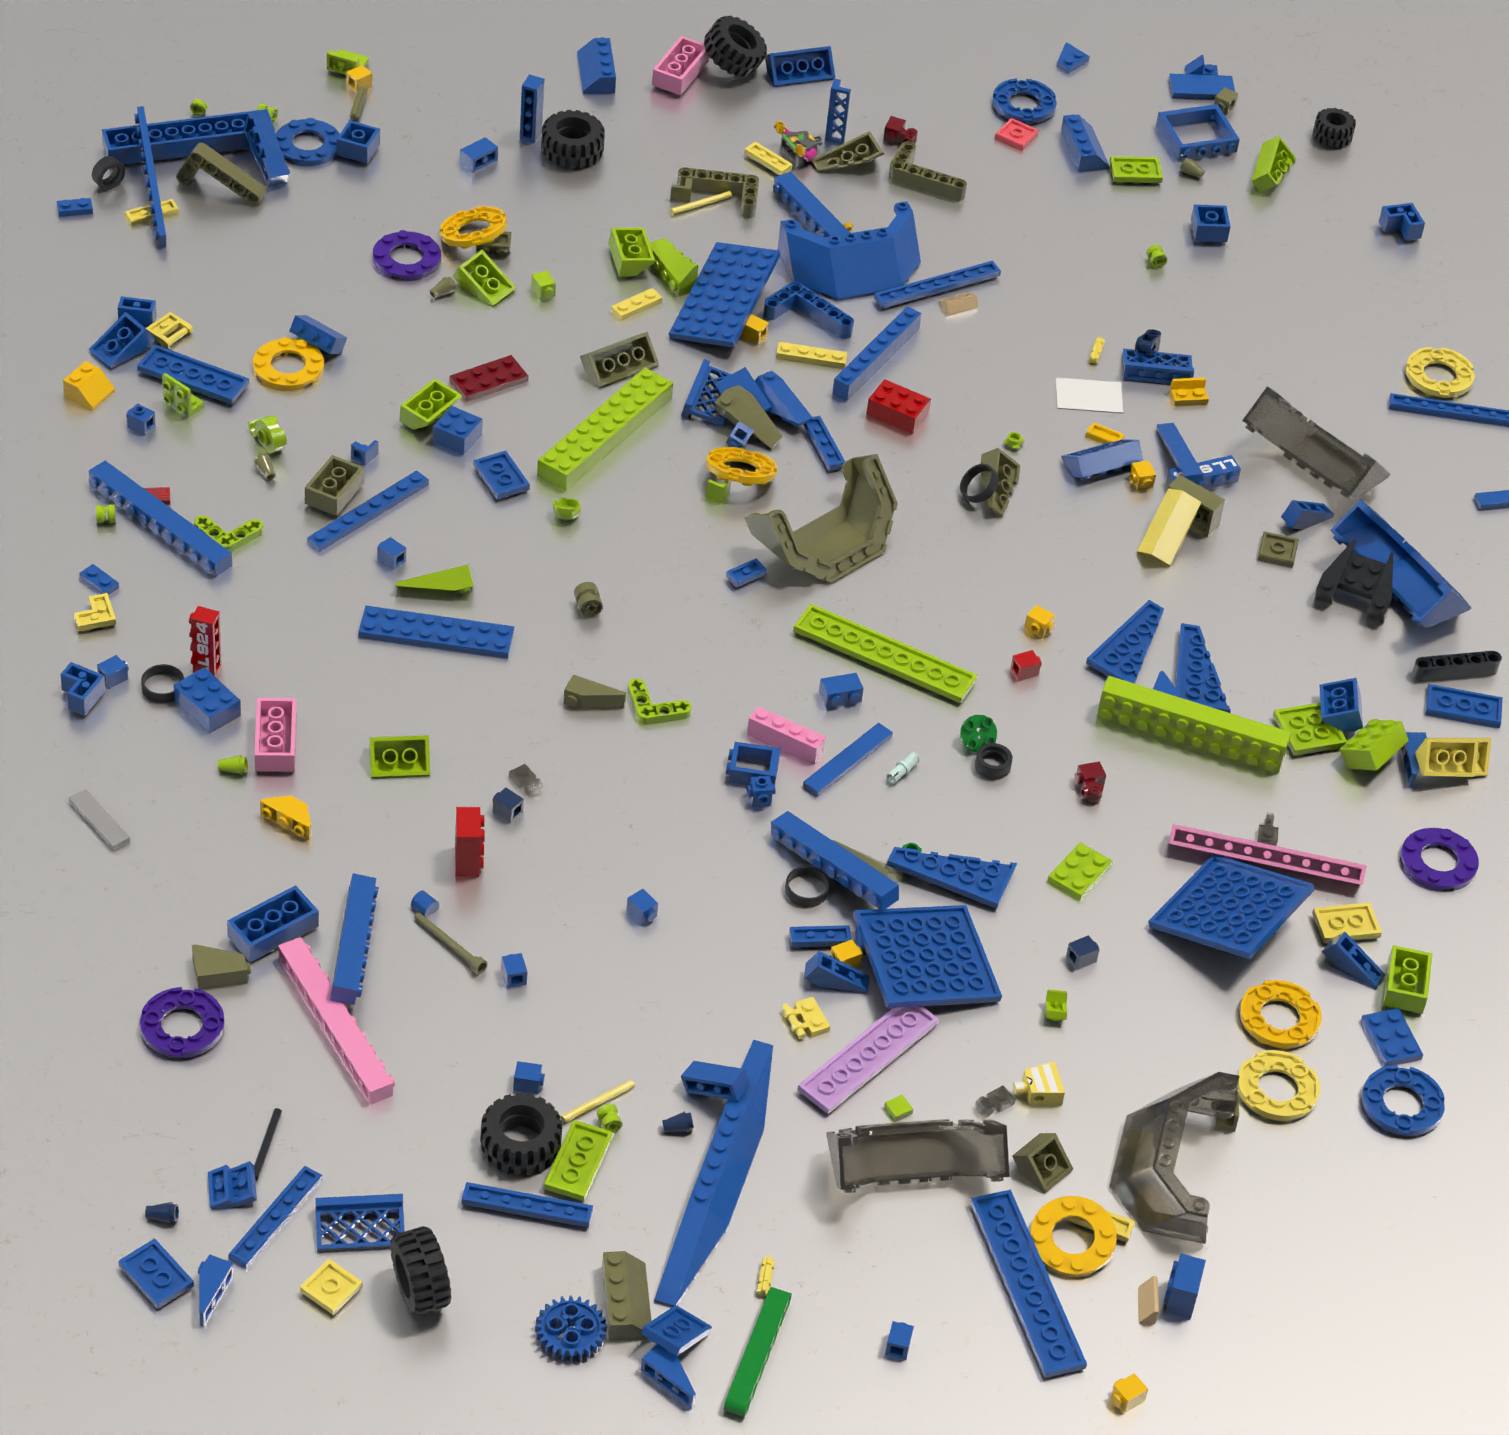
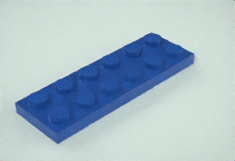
(194, 374)

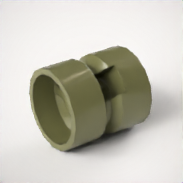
(588, 599)

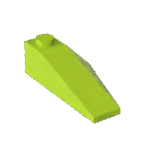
(453, 579)

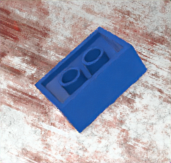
(1342, 705)

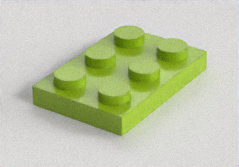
(1136, 169)
(1080, 871)

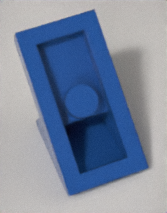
(1198, 67)

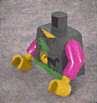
(798, 145)

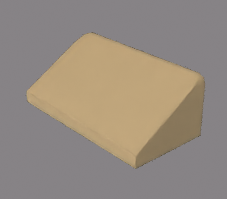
(959, 303)
(1148, 1301)

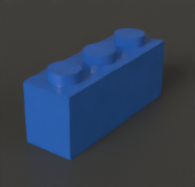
(318, 334)
(715, 1080)

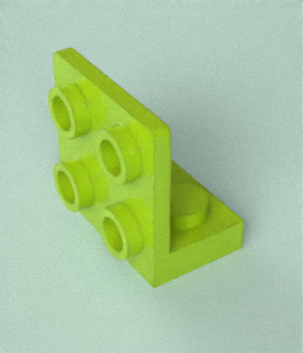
(344, 61)
(180, 396)

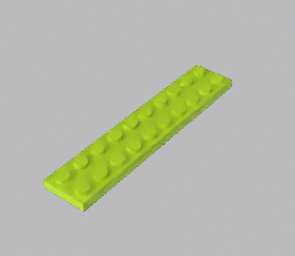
(885, 653)

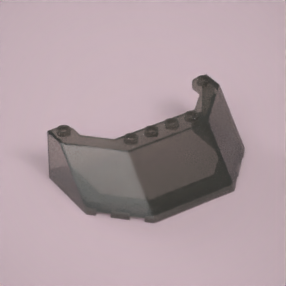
(1313, 446)
(918, 1152)
(1148, 1155)

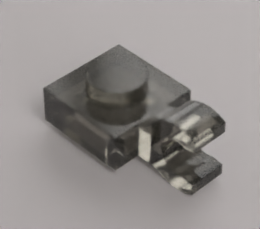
(1266, 832)

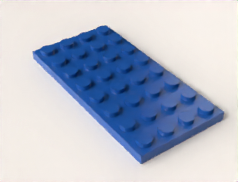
(724, 294)

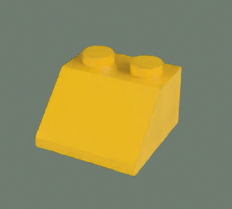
(87, 386)

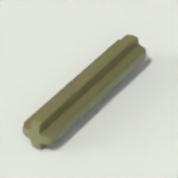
(358, 102)

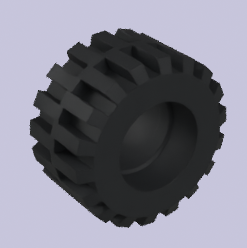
(1334, 127)

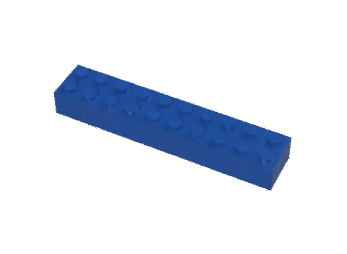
(178, 137)

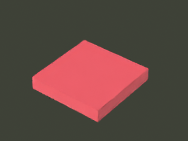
(1016, 134)

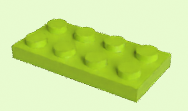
(578, 1160)

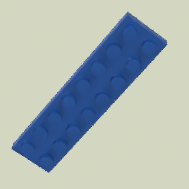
(436, 631)

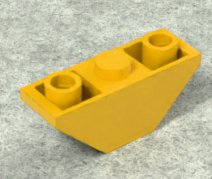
(288, 813)

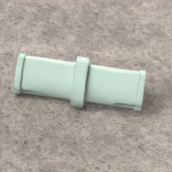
(903, 767)

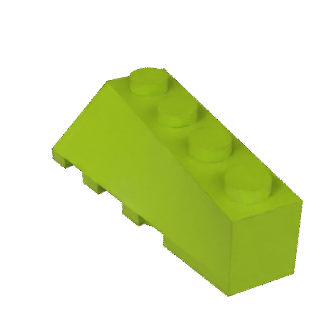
(1272, 163)
(674, 267)

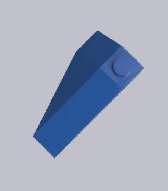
(782, 399)

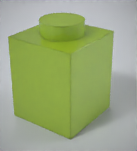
(543, 285)

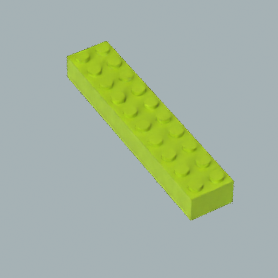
(604, 429)
(1193, 724)

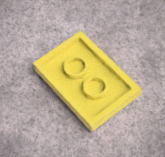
(1354, 919)

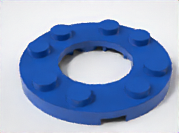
(1037, 89)
(308, 157)
(1414, 1079)

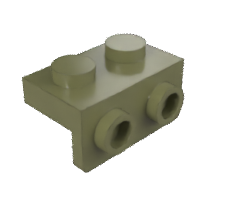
(500, 245)

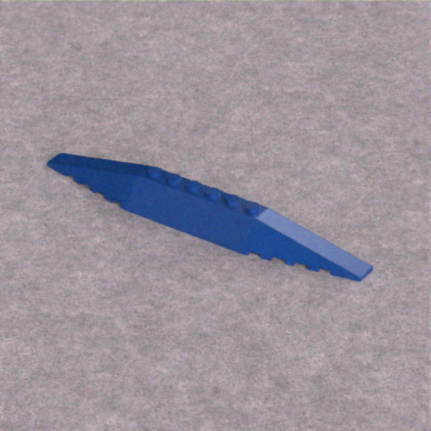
(719, 1179)

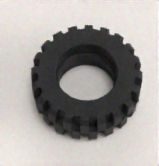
(735, 46)
(572, 139)
(521, 1155)
(420, 1270)

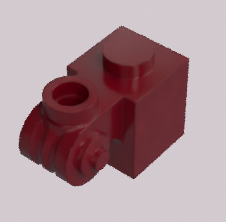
(896, 131)
(1091, 780)

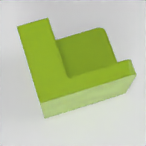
(717, 491)

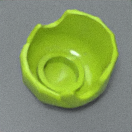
(566, 508)

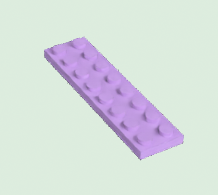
(866, 1056)

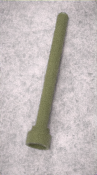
(477, 964)

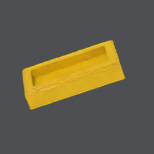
(1103, 434)

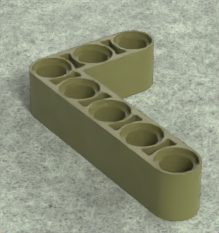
(222, 171)
(922, 178)
(721, 182)

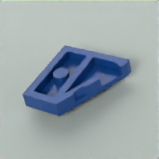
(1071, 58)

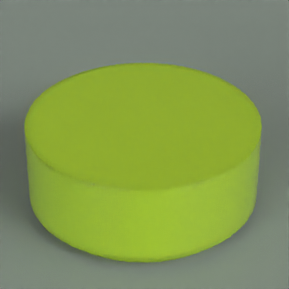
(198, 107)

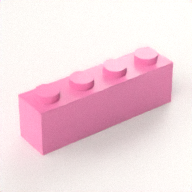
(786, 735)

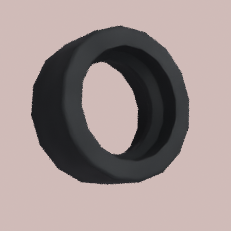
(102, 166)
(994, 750)

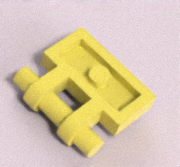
(811, 1016)

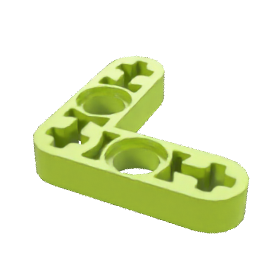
(251, 529)
(681, 708)

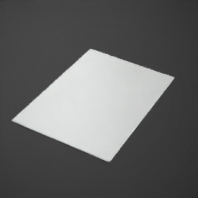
(1089, 395)

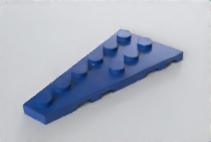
(1127, 647)
(1195, 672)
(957, 873)

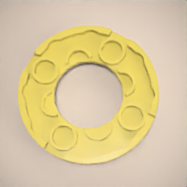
(1448, 357)
(1286, 1063)

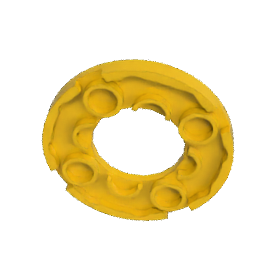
(492, 215)
(288, 381)
(765, 471)
(1287, 992)
(1074, 1264)

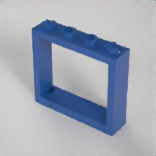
(1169, 119)

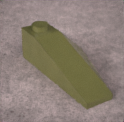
(740, 405)

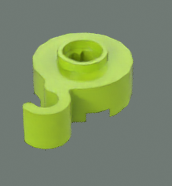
(269, 433)

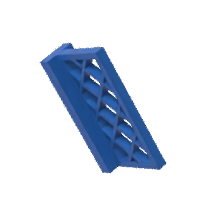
(1157, 373)
(699, 389)
(358, 1205)

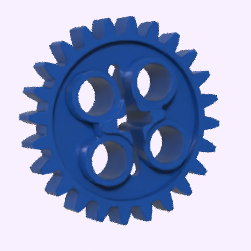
(571, 1328)

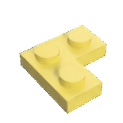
(99, 615)

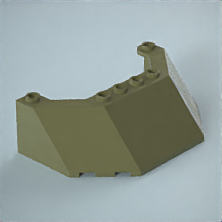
(842, 536)

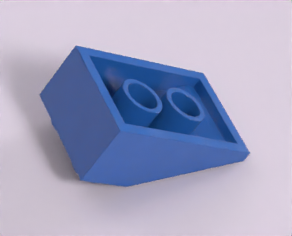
(122, 341)

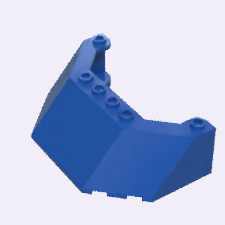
(852, 262)
(1415, 580)

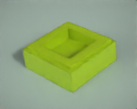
(898, 1107)

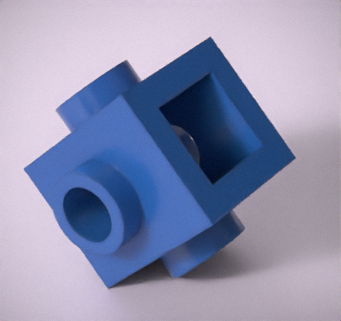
(760, 791)

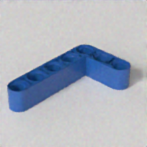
(812, 305)

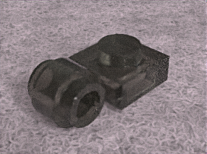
(524, 777)
(997, 1099)

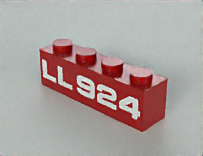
(205, 640)

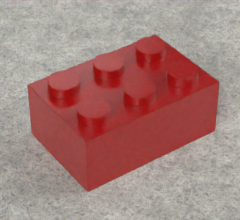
(898, 406)
(469, 842)

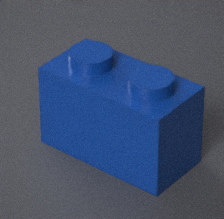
(478, 154)
(140, 309)
(841, 690)

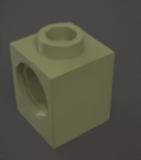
(1226, 100)

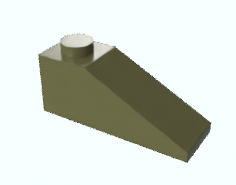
(591, 695)

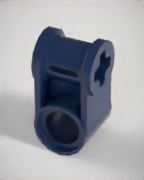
(1148, 342)

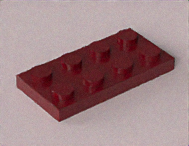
(488, 378)

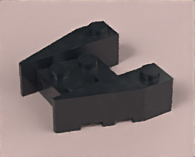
(1360, 577)

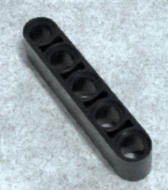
(1456, 666)

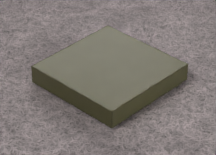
(1278, 549)

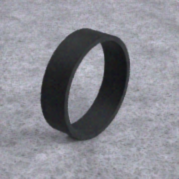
(988, 491)
(155, 670)
(807, 871)

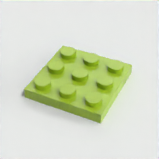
(1308, 730)

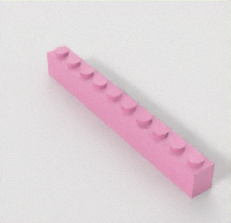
(1267, 854)
(336, 1021)

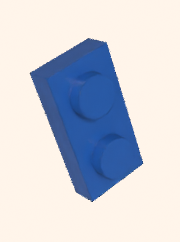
(74, 207)
(746, 572)
(98, 580)

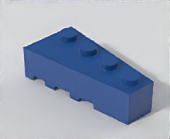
(266, 148)

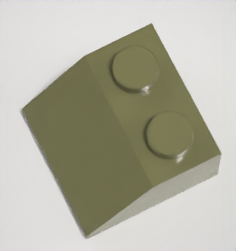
(1043, 1161)

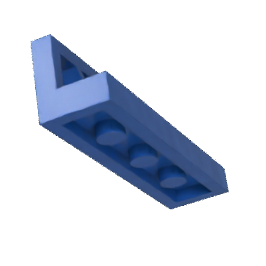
(834, 114)

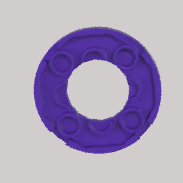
(407, 272)
(1438, 880)
(177, 1046)

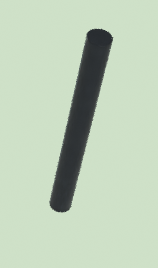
(267, 1142)

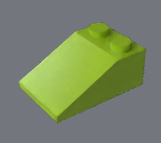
(483, 279)

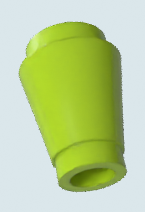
(233, 765)

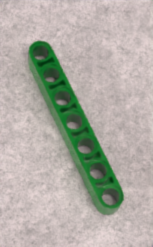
(757, 1352)

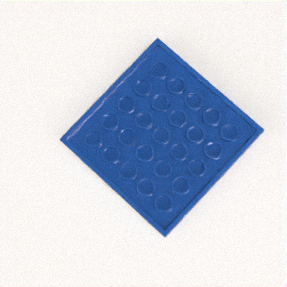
(1231, 906)
(927, 956)

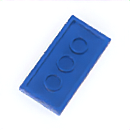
(1199, 85)
(1464, 705)

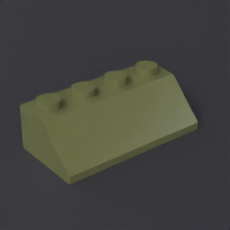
(620, 359)
(625, 1295)

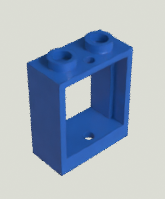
(755, 752)

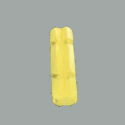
(1096, 350)
(765, 1275)

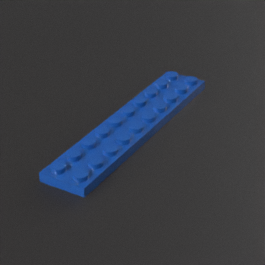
(1028, 1284)

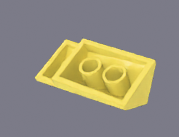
(1169, 526)
(1454, 757)

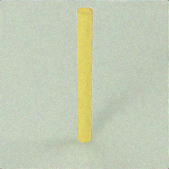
(700, 203)
(597, 1101)

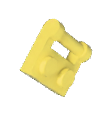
(166, 326)

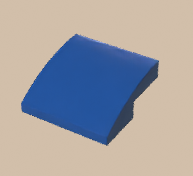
(232, 1186)

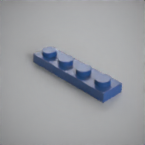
(824, 443)

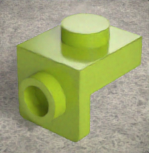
(1056, 1005)

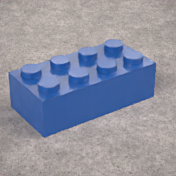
(272, 923)

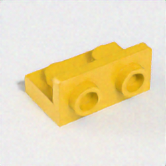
(1189, 391)

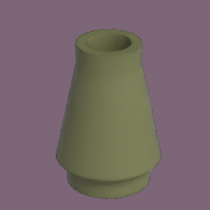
(1192, 168)
(444, 287)
(264, 466)

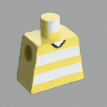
(1041, 1085)

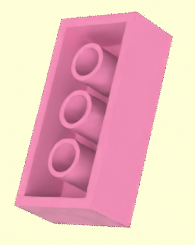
(680, 65)
(275, 734)

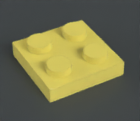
(331, 1286)

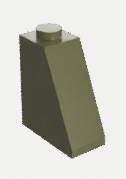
(218, 967)

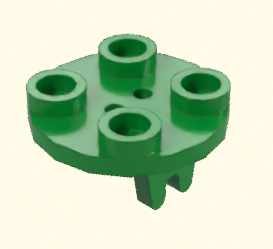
(969, 732)

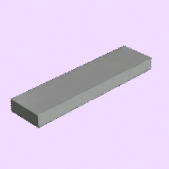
(99, 819)

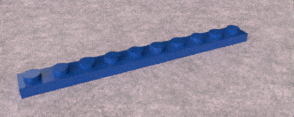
(150, 181)

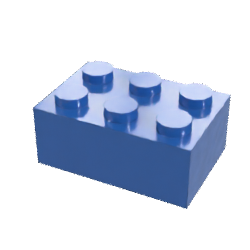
(207, 700)

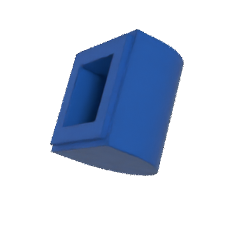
(424, 903)

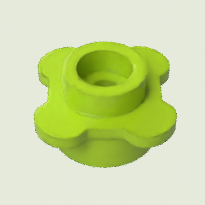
(1014, 440)

